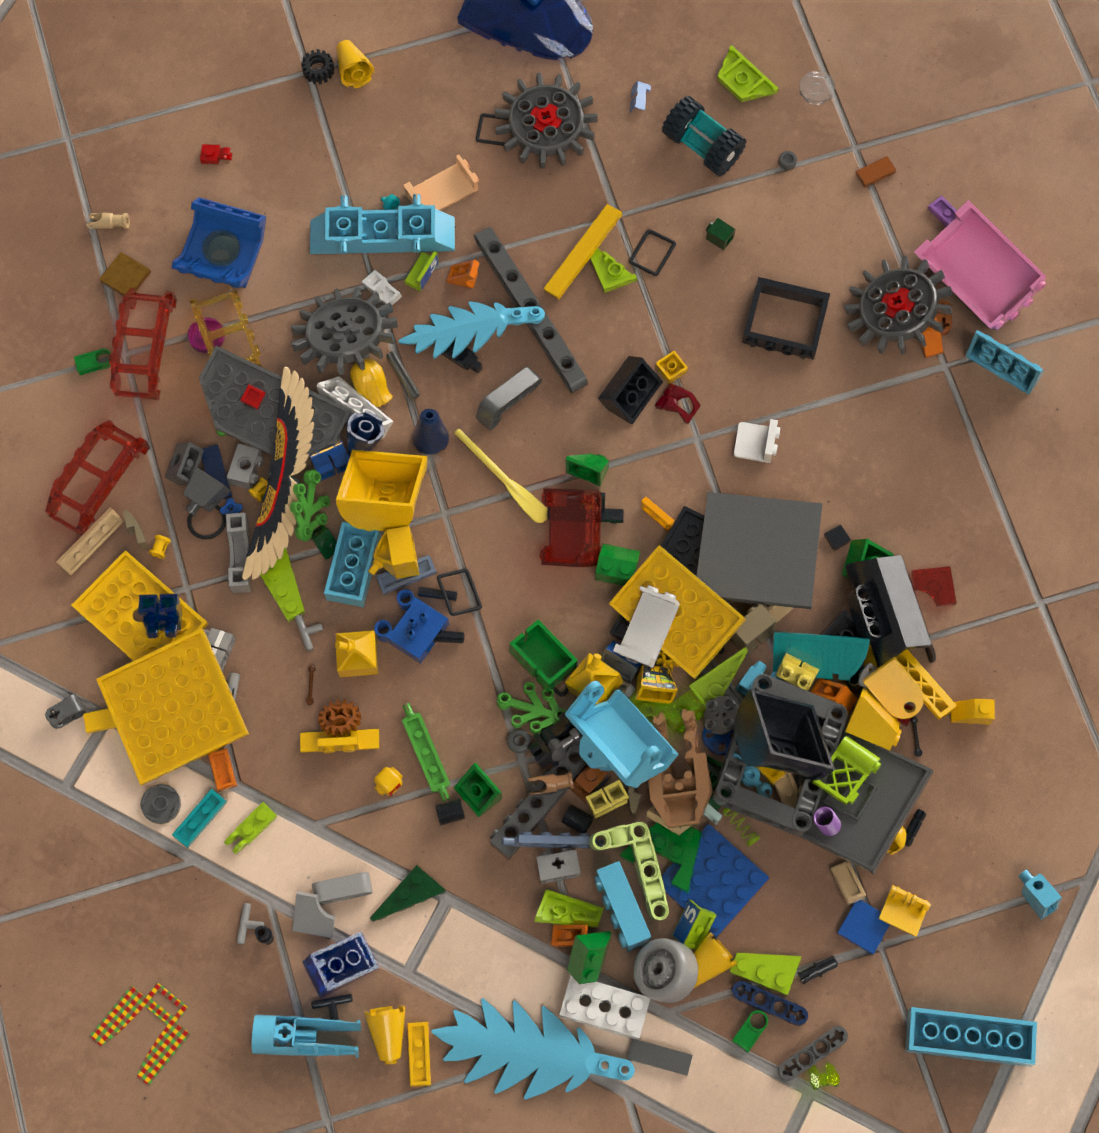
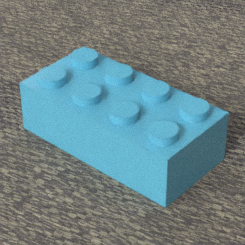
(352, 559)
(623, 907)

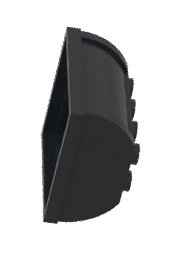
(781, 736)

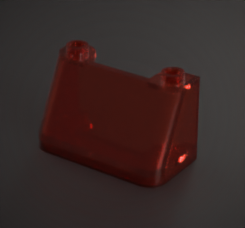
(572, 527)

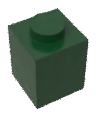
(720, 233)

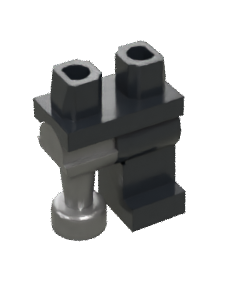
(554, 741)

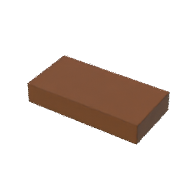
(875, 171)

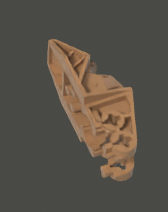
(684, 798)

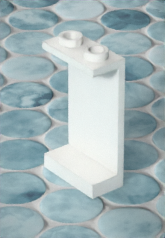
(648, 626)

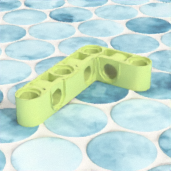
(644, 856)

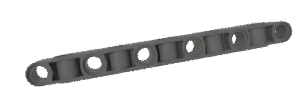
(524, 297)

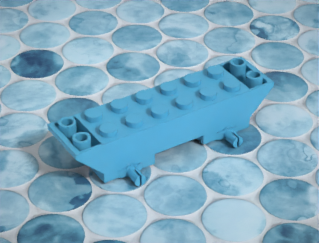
(382, 231)

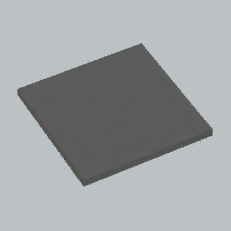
(760, 549)
(878, 811)

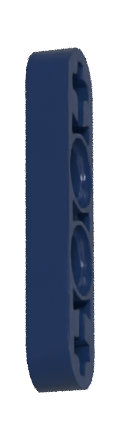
(771, 999)

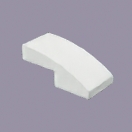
(377, 283)

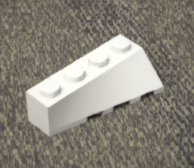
(345, 395)

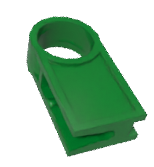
(88, 362)
(748, 1034)

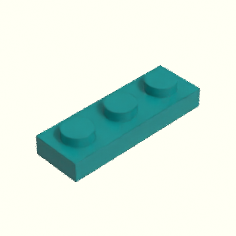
(199, 818)

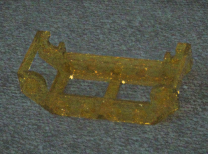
(208, 336)

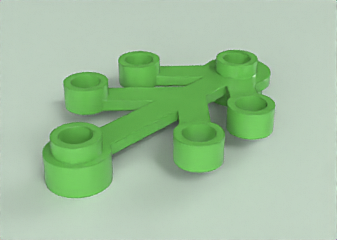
(304, 528)
(536, 708)

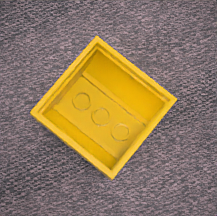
(380, 489)

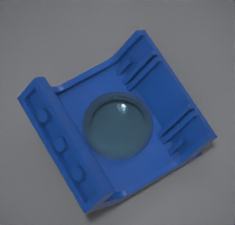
(221, 243)

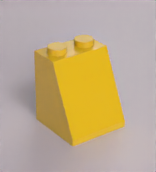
(873, 722)

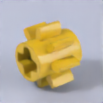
(663, 660)

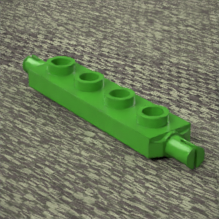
(426, 752)

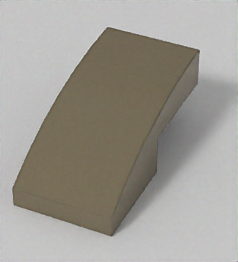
(133, 527)
(633, 801)

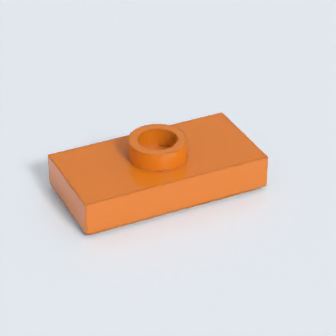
(222, 770)

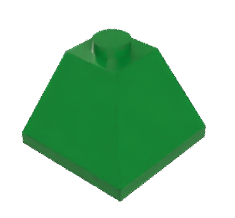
(588, 467)

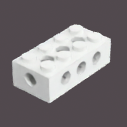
(607, 1021)

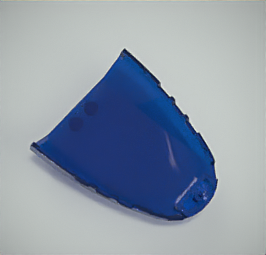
(546, 30)

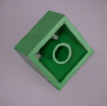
(863, 550)
(616, 564)
(588, 956)

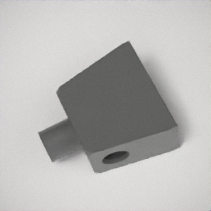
(204, 492)

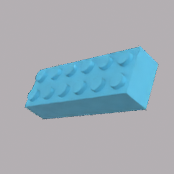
(971, 1037)

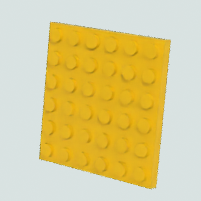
(172, 706)

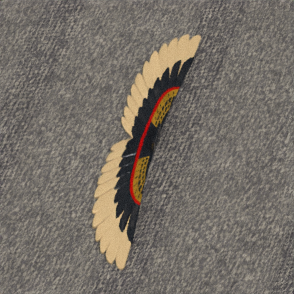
(289, 458)

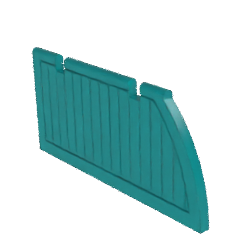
(826, 652)

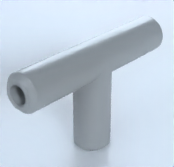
(305, 632)
(246, 923)

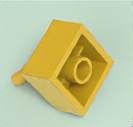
(396, 553)
(356, 653)
(592, 670)

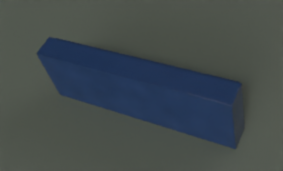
(214, 466)

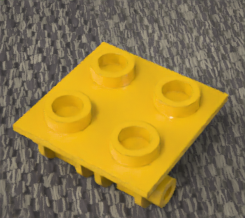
(904, 910)

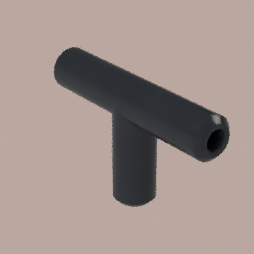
(332, 1004)

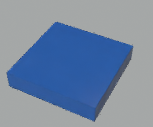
(863, 927)

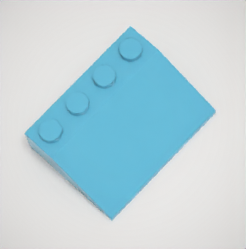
(1004, 362)

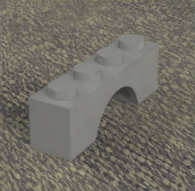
(239, 544)

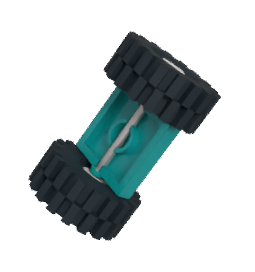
(704, 135)

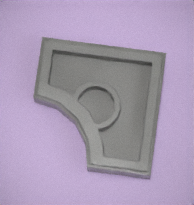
(310, 917)

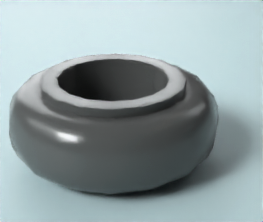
(518, 749)

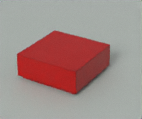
(253, 397)

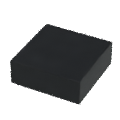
(837, 537)

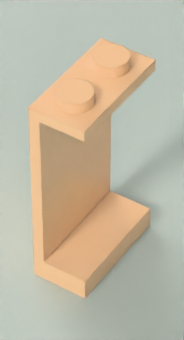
(445, 186)

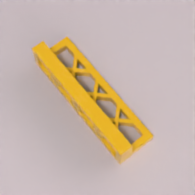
(934, 696)

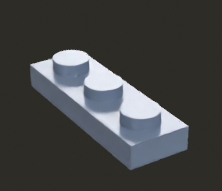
(389, 583)

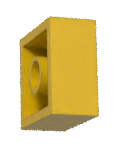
(671, 367)

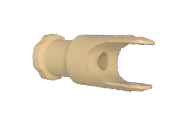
(108, 221)

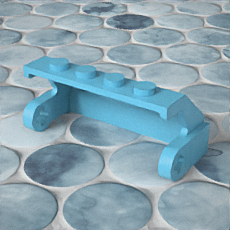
(618, 736)

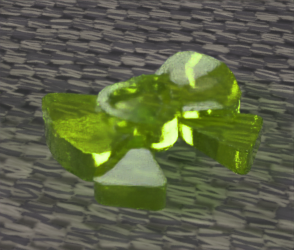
(831, 1077)

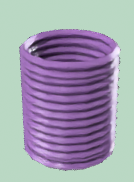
(822, 814)

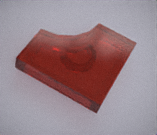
(936, 583)

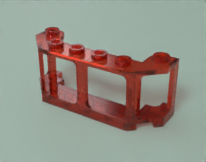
(158, 334)
(108, 478)

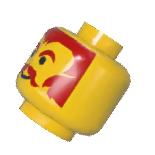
(388, 781)

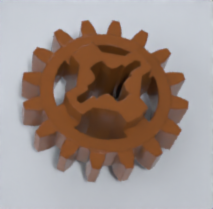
(339, 718)

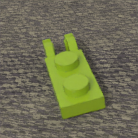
(251, 827)

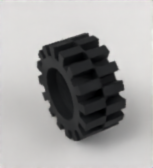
(315, 58)

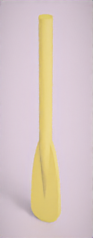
(524, 499)

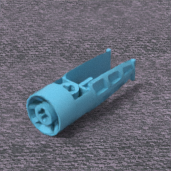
(268, 1034)

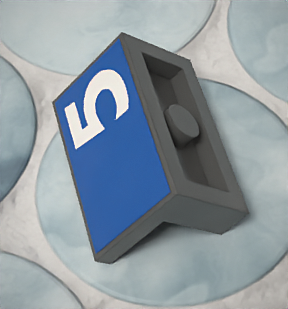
(625, 666)

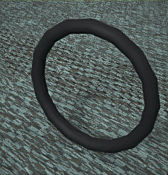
(207, 536)

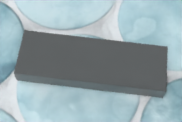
(659, 1057)

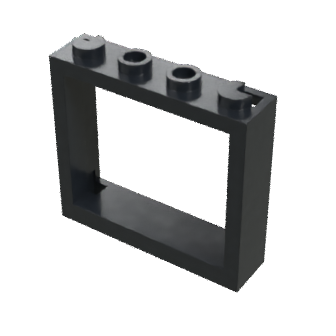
(790, 292)

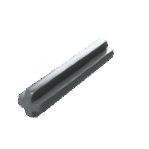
(402, 375)

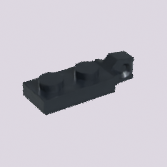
(466, 359)

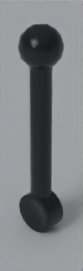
(918, 752)

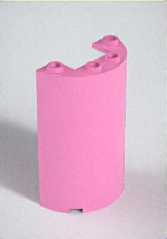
(983, 267)

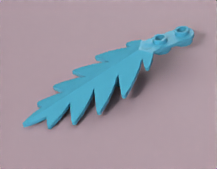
(467, 325)

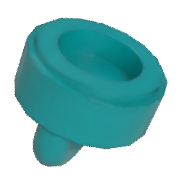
(390, 202)

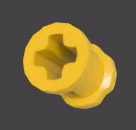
(259, 489)
(159, 547)

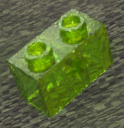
(687, 701)

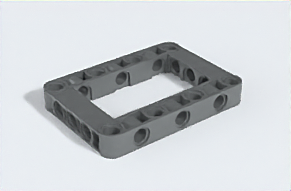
(762, 807)

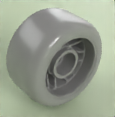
(665, 970)

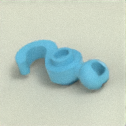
(751, 778)

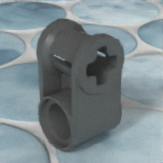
(66, 710)

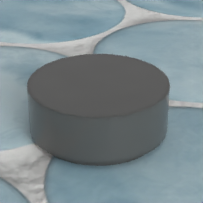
(787, 160)

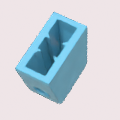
(1039, 894)

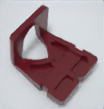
(670, 400)

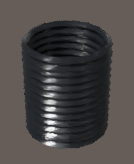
(450, 812)
(577, 819)

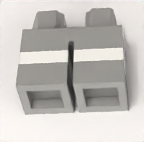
(222, 645)

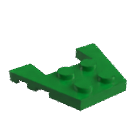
(676, 848)

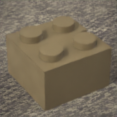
(758, 626)

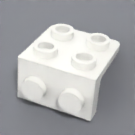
(756, 441)

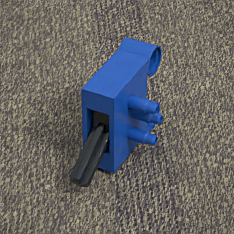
(417, 629)

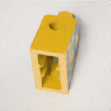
(655, 685)

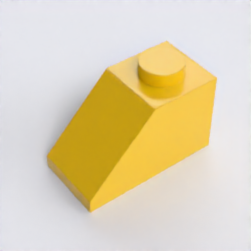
(974, 711)

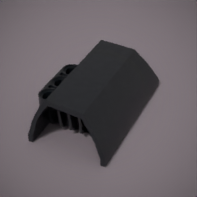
(887, 608)

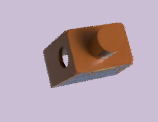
(590, 781)

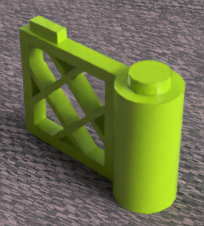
(859, 760)

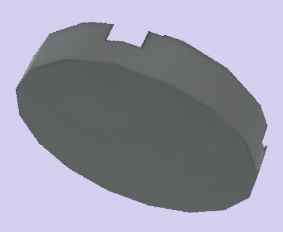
(160, 804)

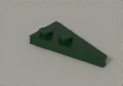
(414, 889)

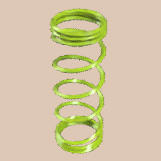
(751, 841)

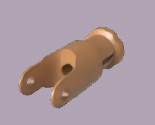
(553, 783)

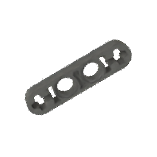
(811, 1051)

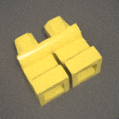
(792, 672)
(607, 799)

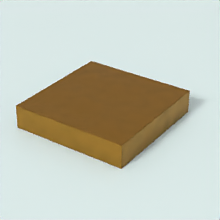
(124, 274)

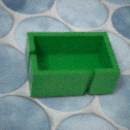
(543, 655)

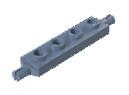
(545, 840)

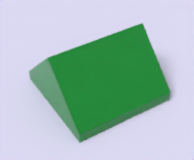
(478, 790)

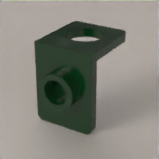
(324, 541)

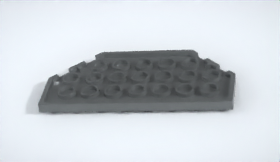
(224, 384)

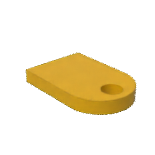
(894, 688)

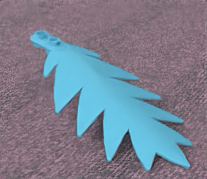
(555, 1054)

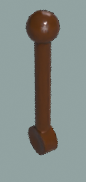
(310, 700)

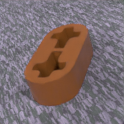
(947, 318)

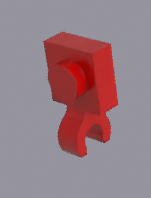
(212, 153)

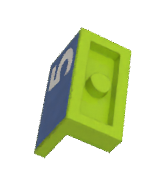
(422, 271)
(693, 925)

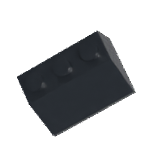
(630, 389)

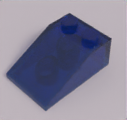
(340, 964)

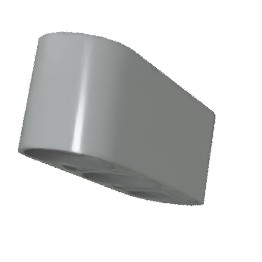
(342, 888)

